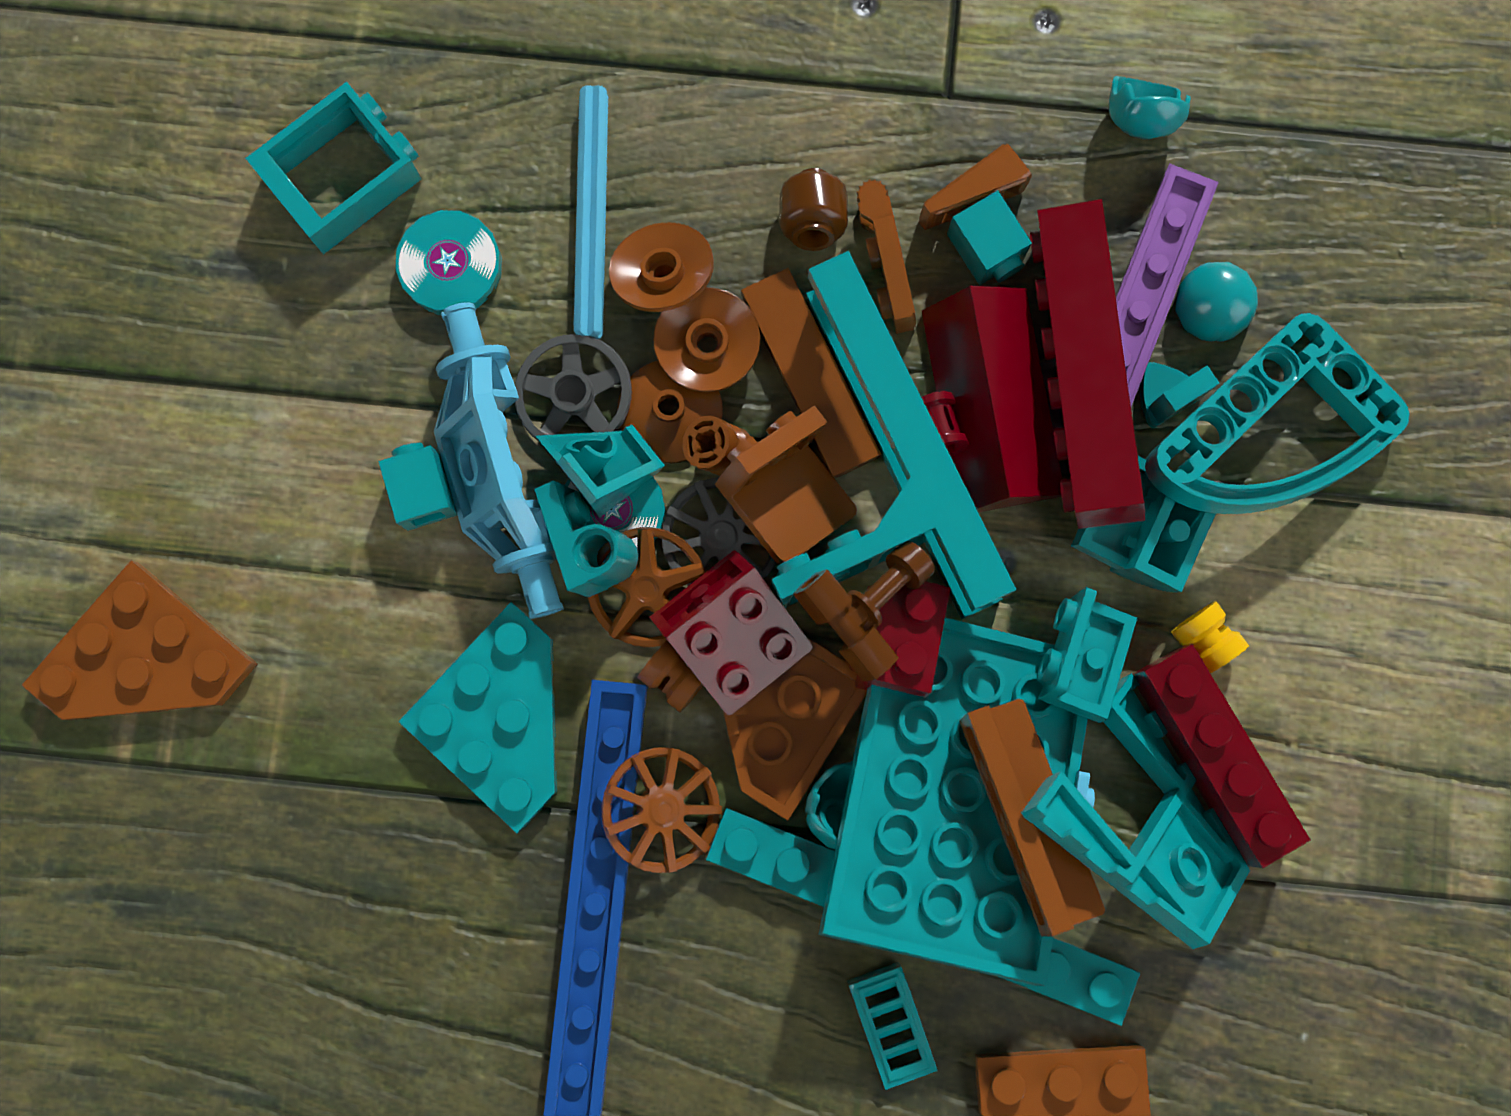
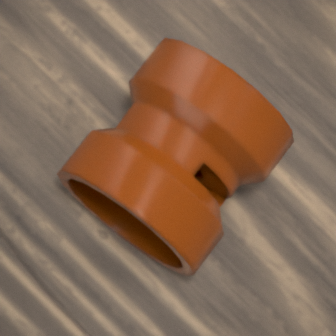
(710, 441)
(672, 676)

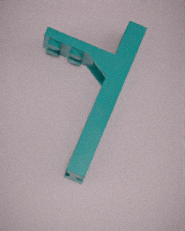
(932, 497)

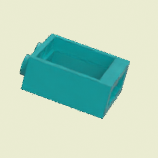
(312, 132)

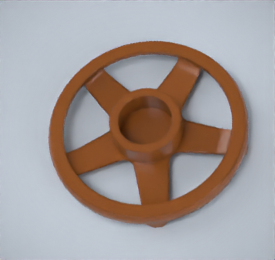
(647, 585)

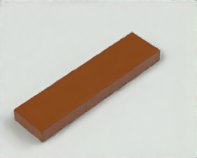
(810, 372)

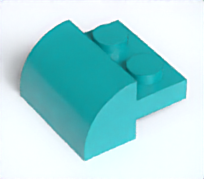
(1152, 550)

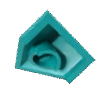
(604, 464)

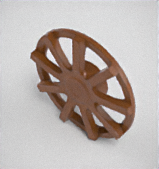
(662, 810)

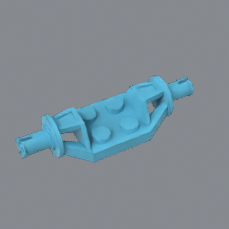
(480, 464)

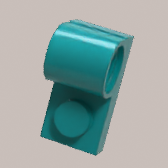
(579, 543)

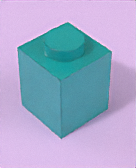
(989, 239)
(417, 486)

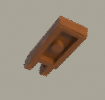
(886, 253)

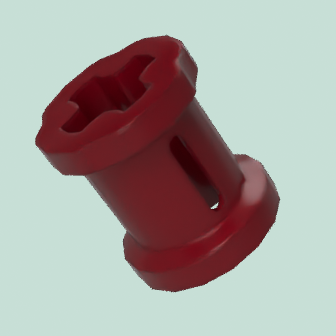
(940, 409)

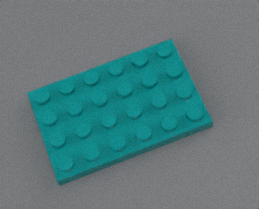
(917, 835)

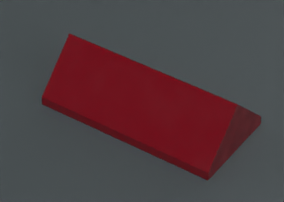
(990, 361)

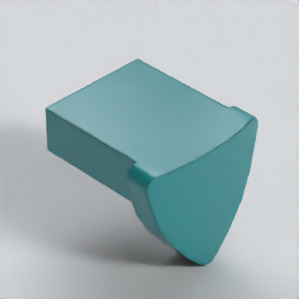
(1169, 391)

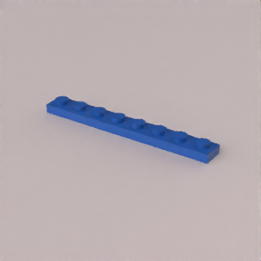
(594, 906)

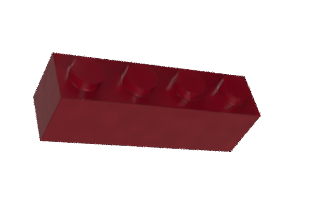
(1221, 757)

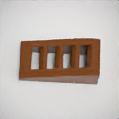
(998, 171)

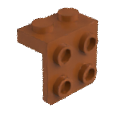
(785, 487)

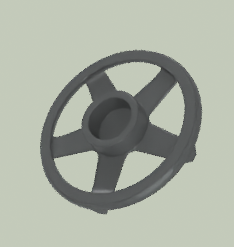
(572, 389)

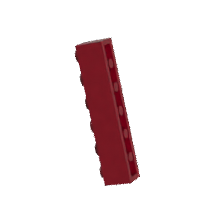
(1090, 366)

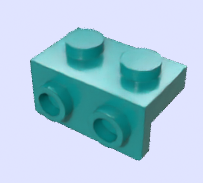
(1086, 657)

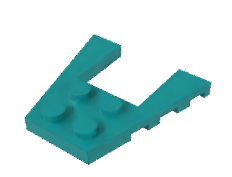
(1183, 859)

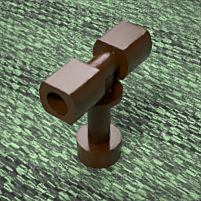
(857, 614)

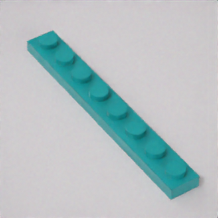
(805, 871)

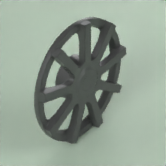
(717, 534)

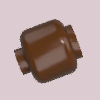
(813, 209)

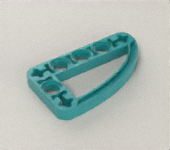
(1315, 366)

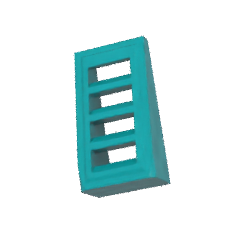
(873, 983)

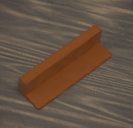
(1012, 771)

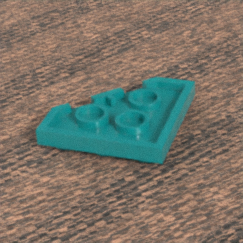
(496, 718)

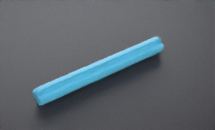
(591, 212)

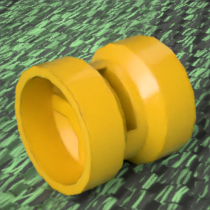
(1210, 636)

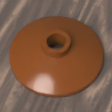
(660, 251)
(713, 315)
(663, 431)

